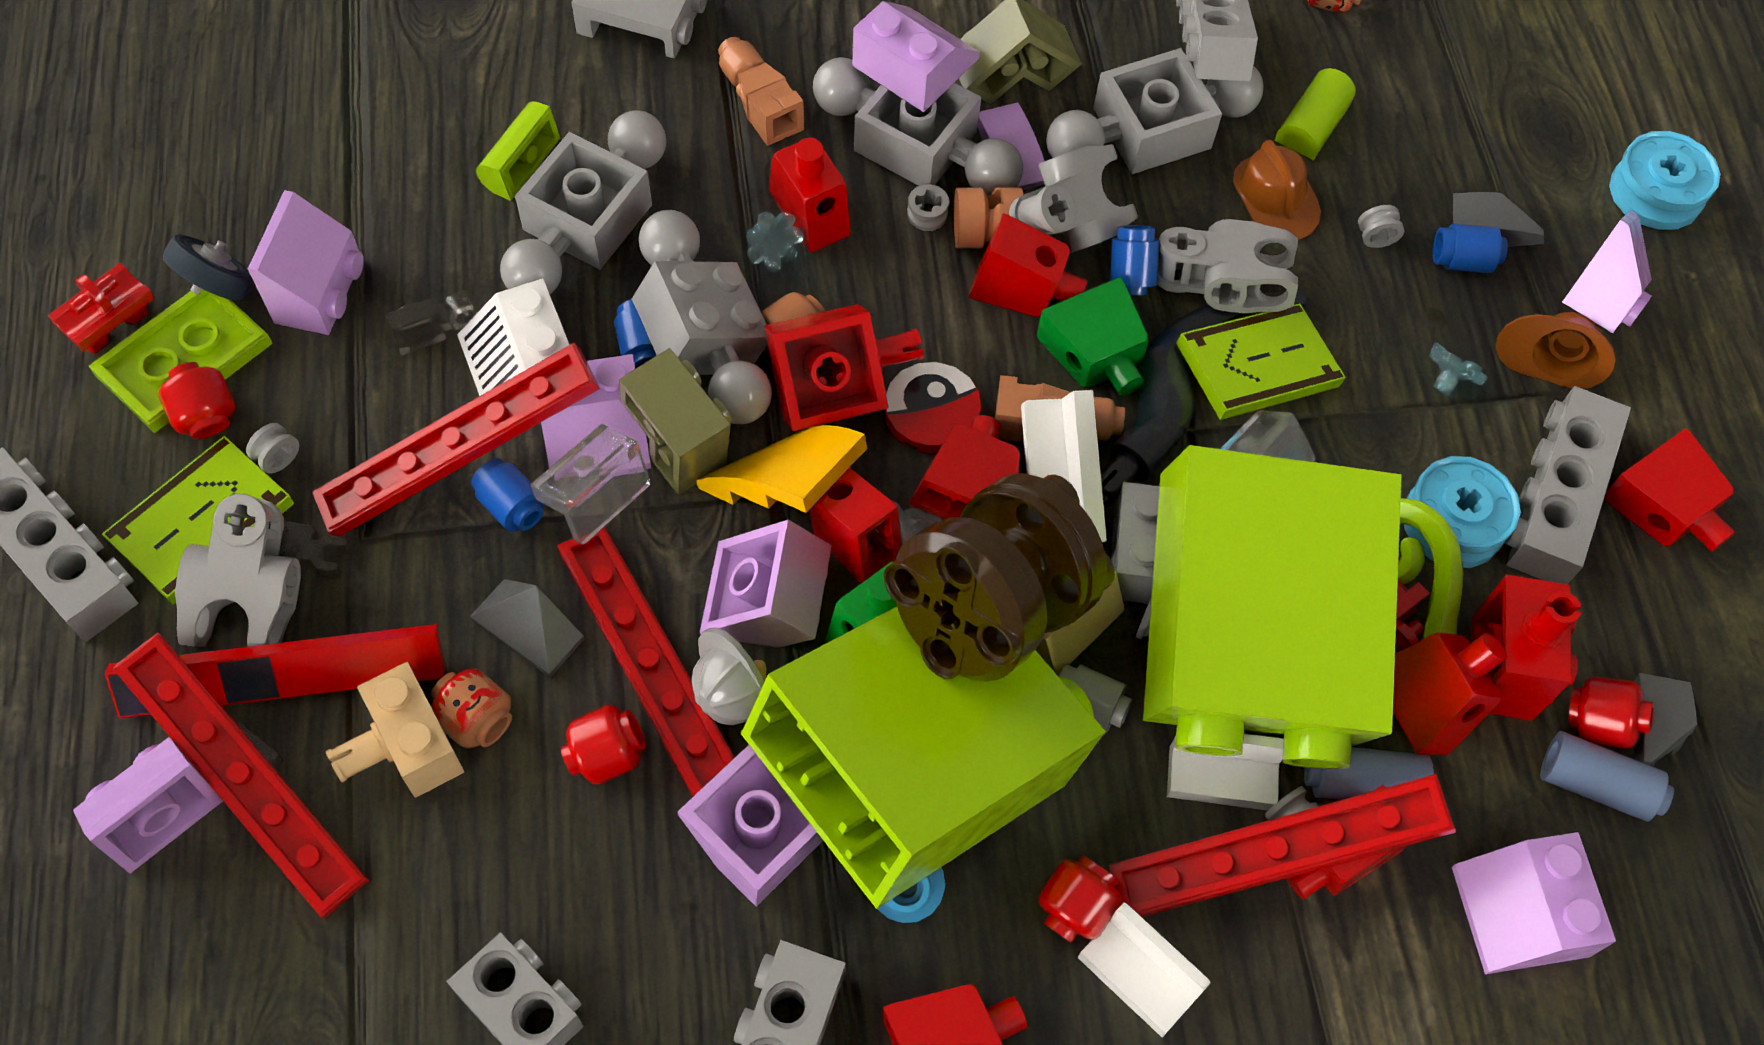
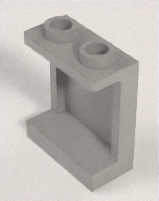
(655, 18)

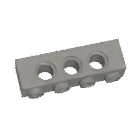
(1219, 38)
(1581, 454)
(85, 602)
(795, 975)

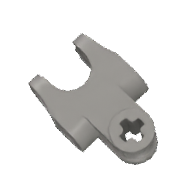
(1074, 199)
(1229, 265)
(241, 569)

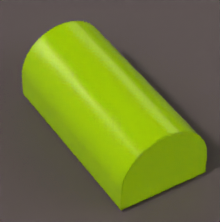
(1317, 112)
(519, 151)

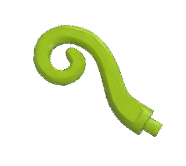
(1448, 566)

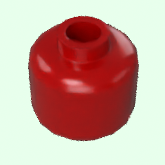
(197, 400)
(1610, 712)
(603, 744)
(1079, 899)

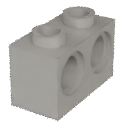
(507, 1011)

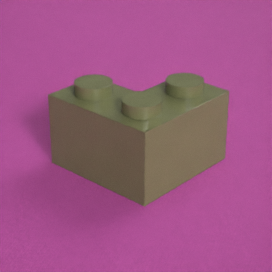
(1017, 44)
(682, 423)

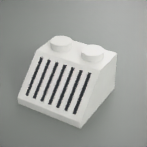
(511, 334)

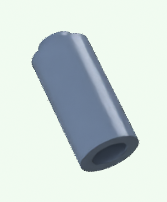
(1367, 772)
(1606, 777)

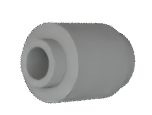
(1104, 693)

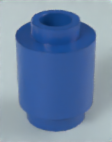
(1469, 248)
(1135, 257)
(632, 334)
(507, 495)

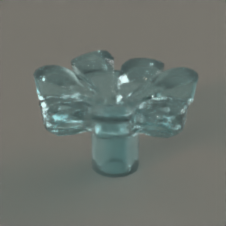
(774, 239)
(1454, 370)

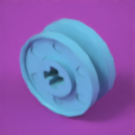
(1665, 179)
(1474, 502)

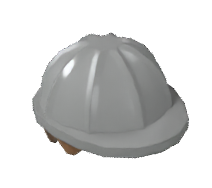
(726, 678)

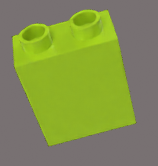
(1273, 605)
(910, 763)

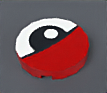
(928, 403)

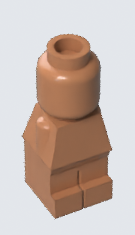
(764, 92)
(1012, 394)

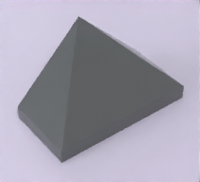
(528, 625)

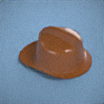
(1277, 190)
(1557, 349)

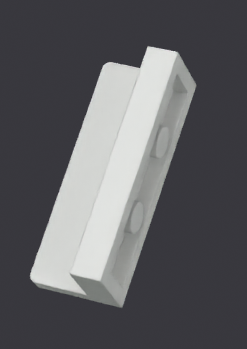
(1064, 442)

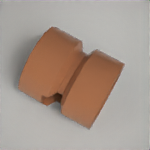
(979, 214)

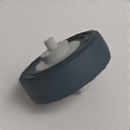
(208, 267)

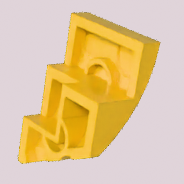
(790, 470)

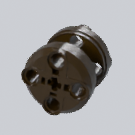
(999, 576)

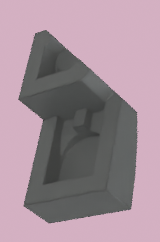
(1497, 211)
(1672, 720)

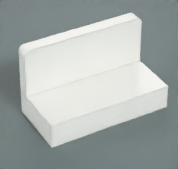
(1237, 780)
(1144, 970)

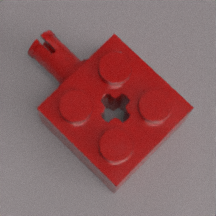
(852, 383)
(1535, 628)

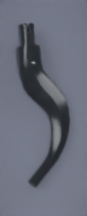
(1163, 402)

